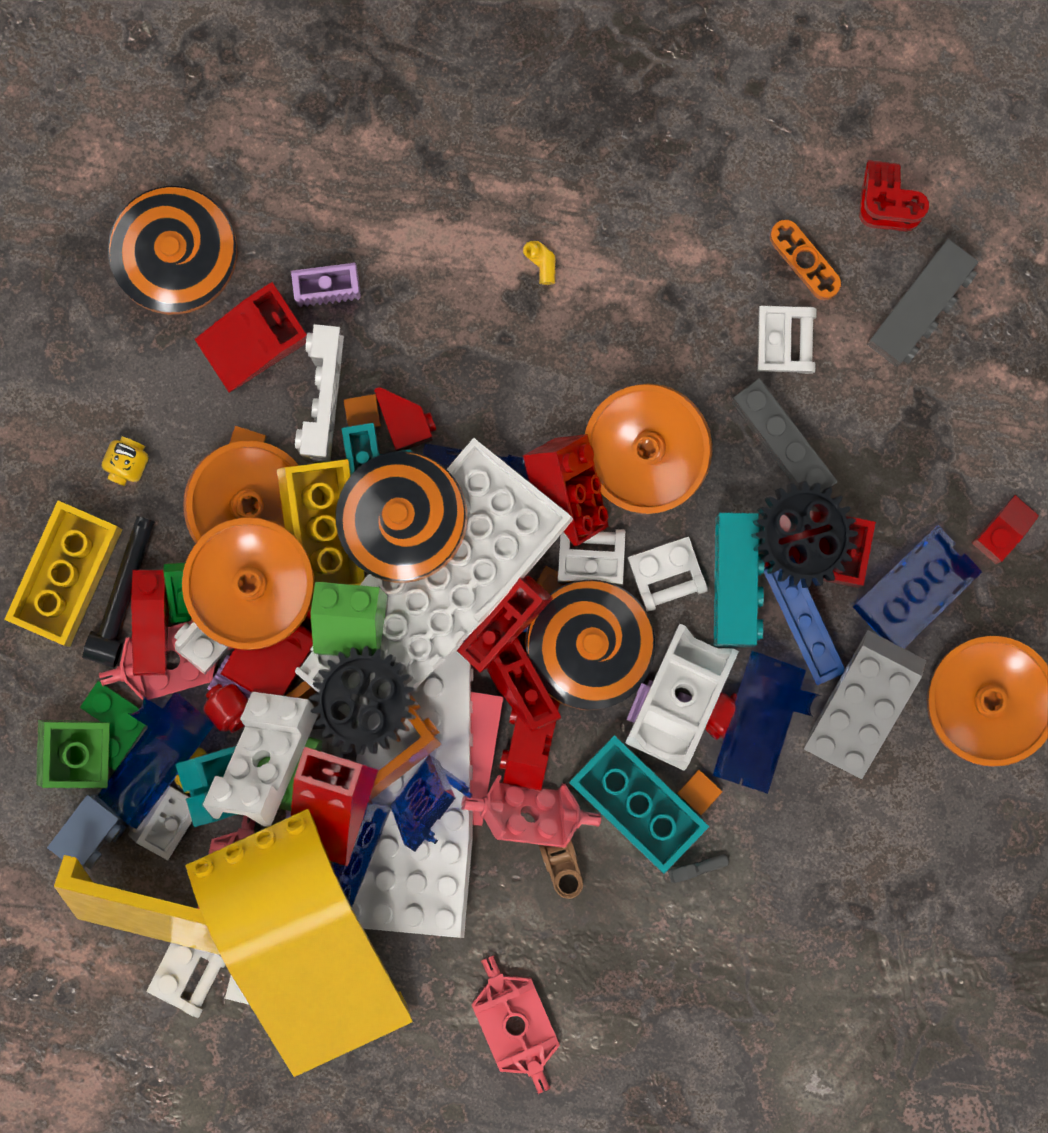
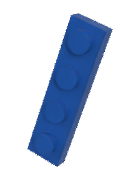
(807, 628)

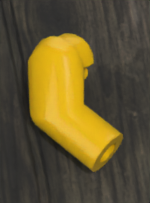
(543, 258)

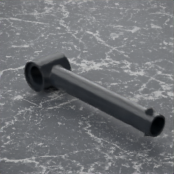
(103, 645)

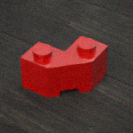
(528, 753)

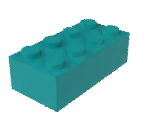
(736, 581)
(639, 804)

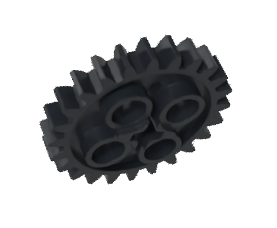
(812, 563)
(336, 691)

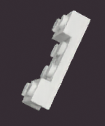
(325, 349)
(673, 727)
(273, 729)

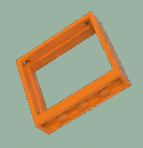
(406, 759)

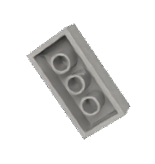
(865, 704)

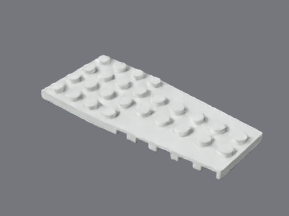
(504, 538)
(426, 887)

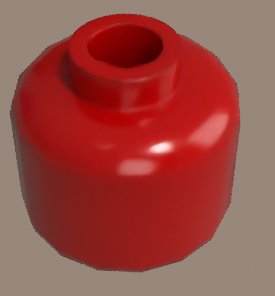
(226, 707)
(721, 716)

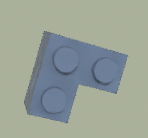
(87, 831)

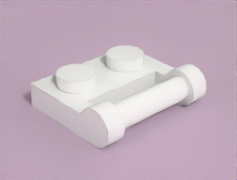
(775, 339)
(665, 563)
(593, 565)
(176, 972)

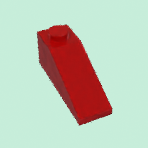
(149, 622)
(505, 623)
(523, 687)

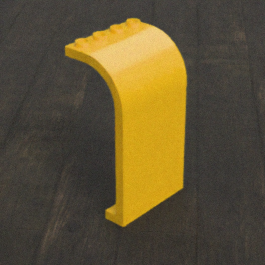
(131, 910)
(296, 944)

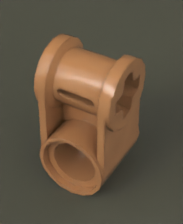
(562, 865)

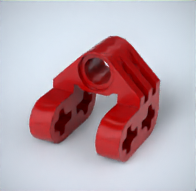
(882, 188)

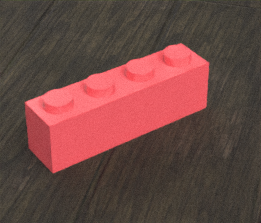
(484, 729)

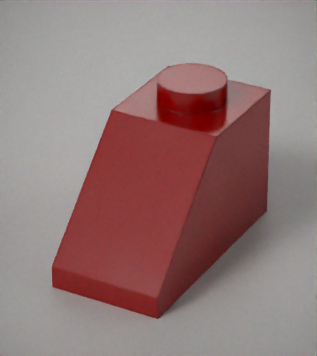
(405, 420)
(1005, 530)

